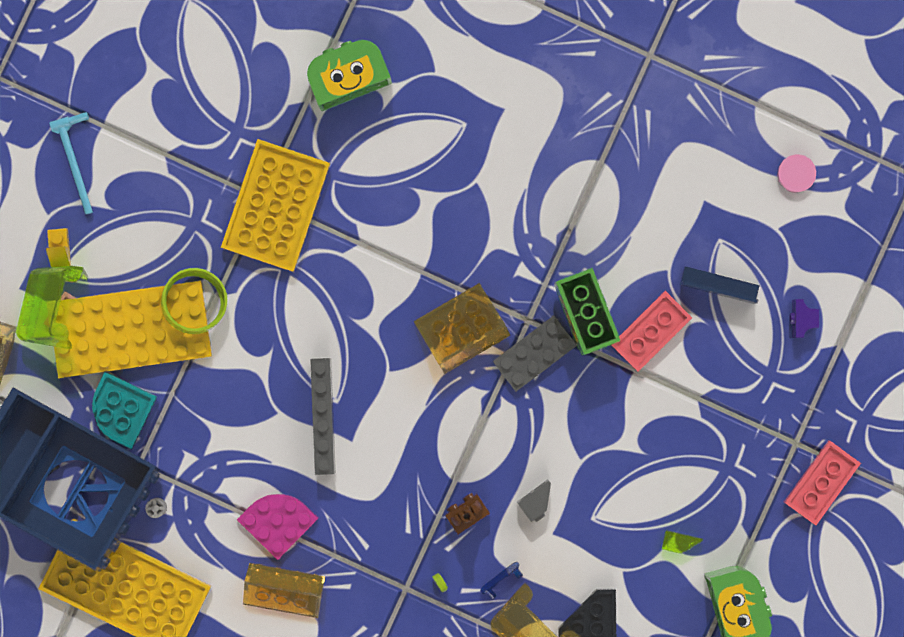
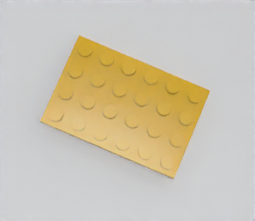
(275, 205)

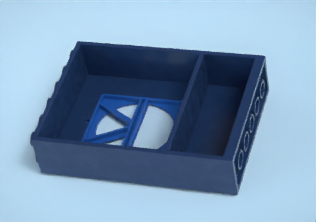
(37, 441)

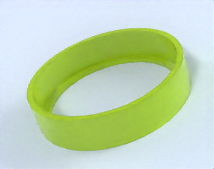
(196, 272)

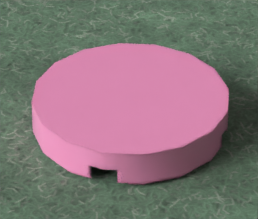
(796, 173)

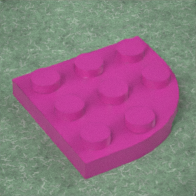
(277, 521)

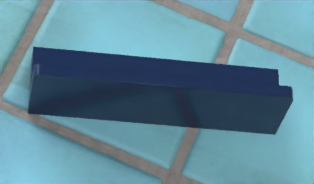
(720, 285)

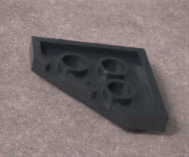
(594, 616)

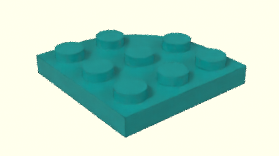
(121, 409)

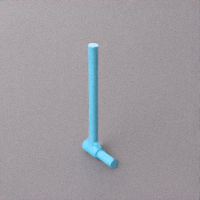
(61, 127)

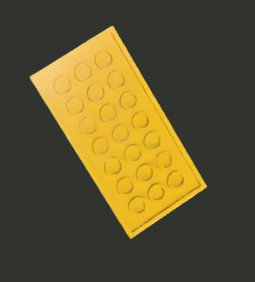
(131, 330)
(131, 593)

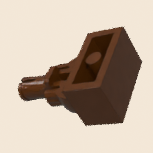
(466, 513)

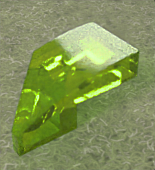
(679, 542)

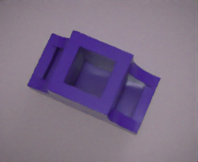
(802, 318)

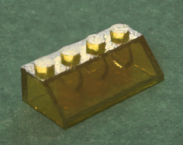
(283, 590)

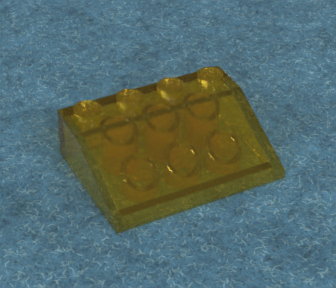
(462, 328)

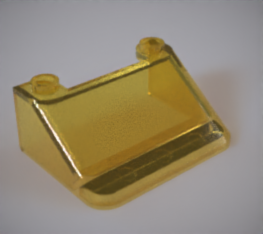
(519, 621)

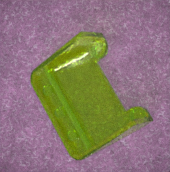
(41, 305)

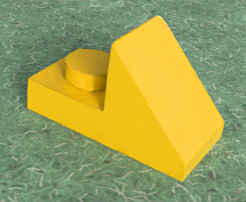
(59, 247)

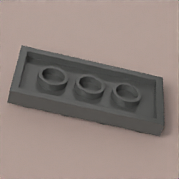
(534, 353)

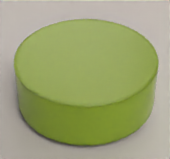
(440, 582)

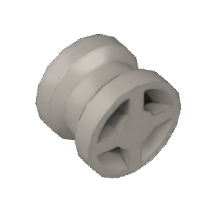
(152, 507)

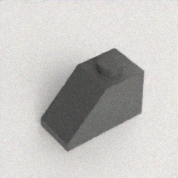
(536, 502)

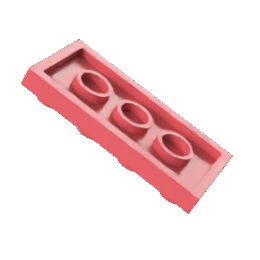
(651, 331)
(822, 482)

